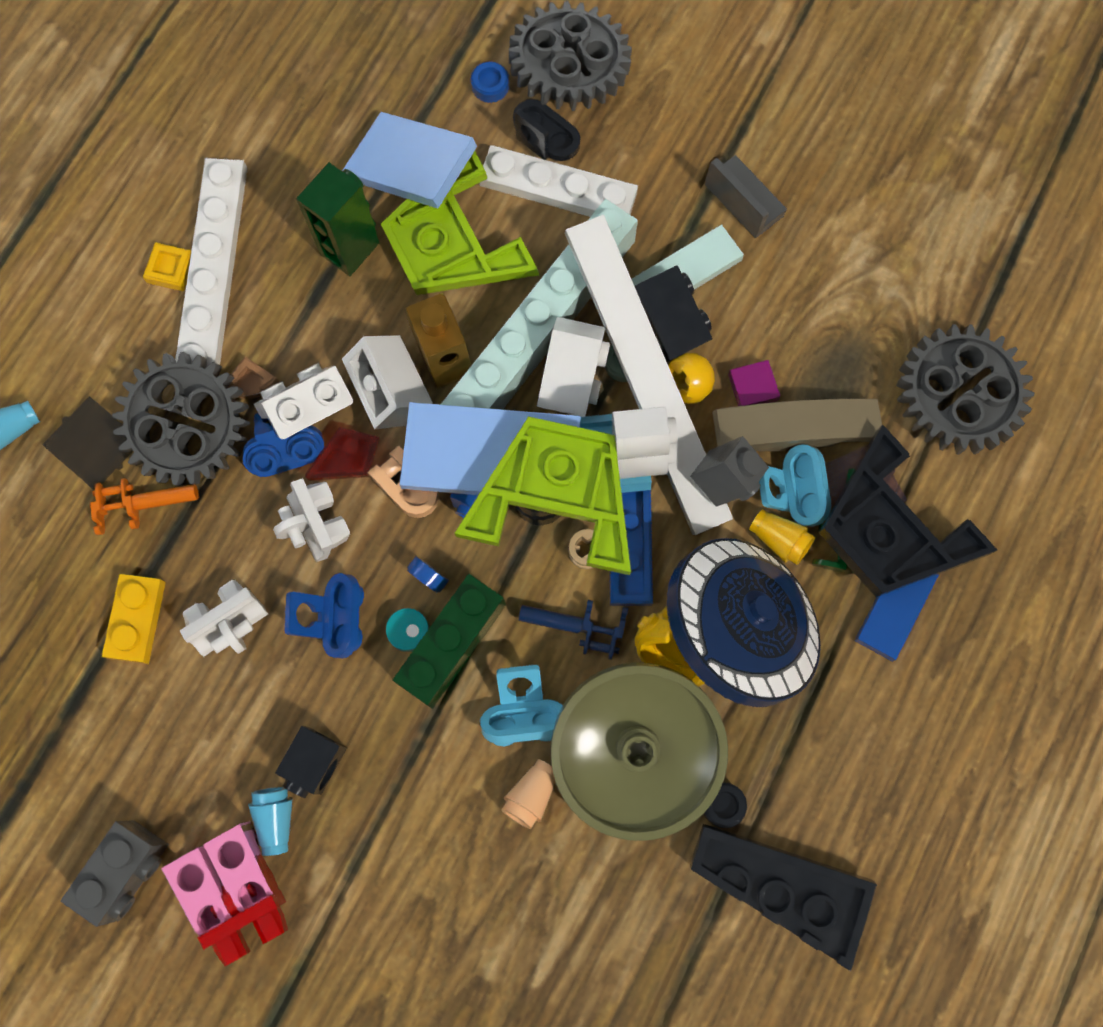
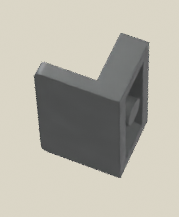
(744, 195)

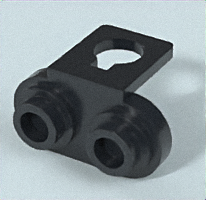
(545, 131)

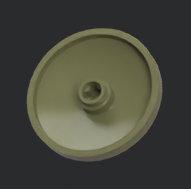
(639, 751)

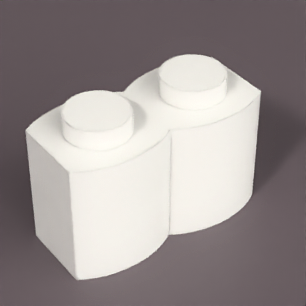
(644, 441)

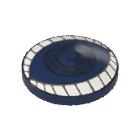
(743, 622)

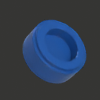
(490, 82)
(427, 574)

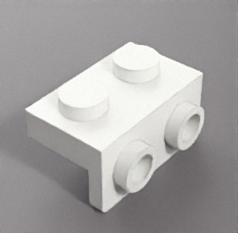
(304, 402)

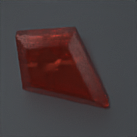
(345, 456)

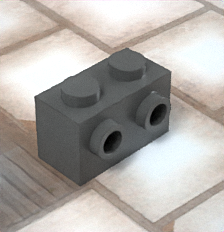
(114, 873)

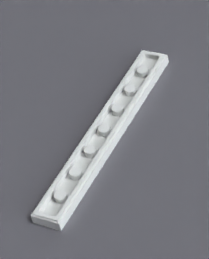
(642, 361)

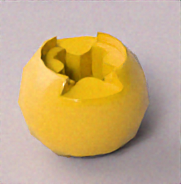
(692, 376)

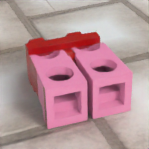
(226, 889)

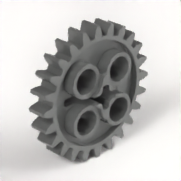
(569, 55)
(192, 385)
(989, 417)

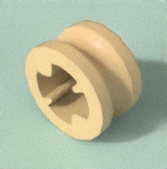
(583, 535)

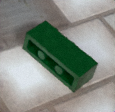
(339, 218)
(450, 641)

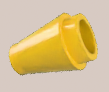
(782, 536)

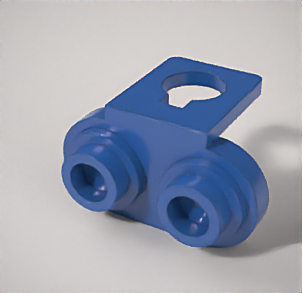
(270, 455)
(336, 615)

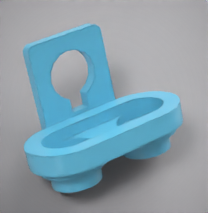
(801, 486)
(522, 716)

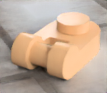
(412, 502)

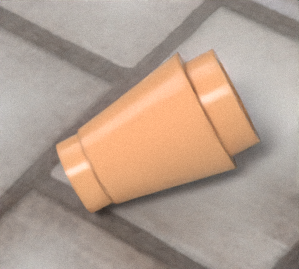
(530, 796)

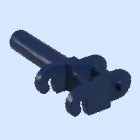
(576, 625)

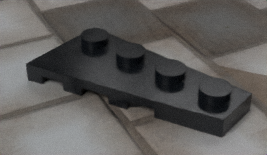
(800, 894)

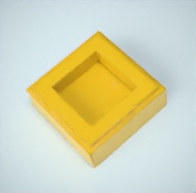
(168, 267)

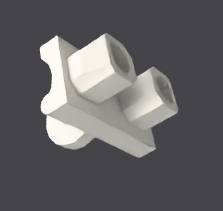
(305, 504)
(225, 623)

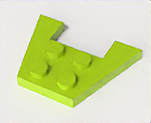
(441, 248)
(558, 473)

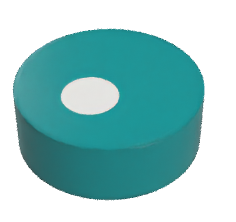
(406, 629)

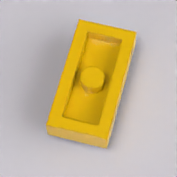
(133, 619)

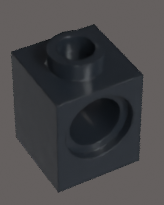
(310, 762)

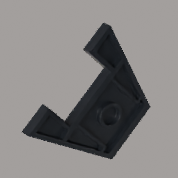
(883, 536)

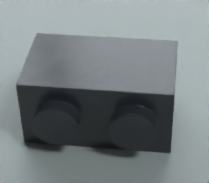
(674, 312)

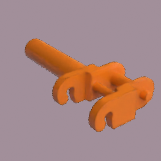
(136, 502)

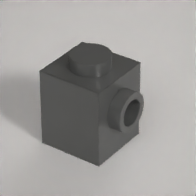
(730, 472)

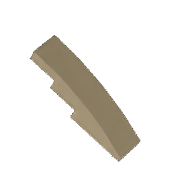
(793, 423)

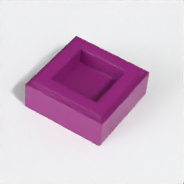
(754, 384)

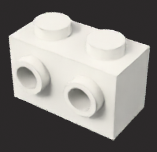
(571, 367)
(385, 379)

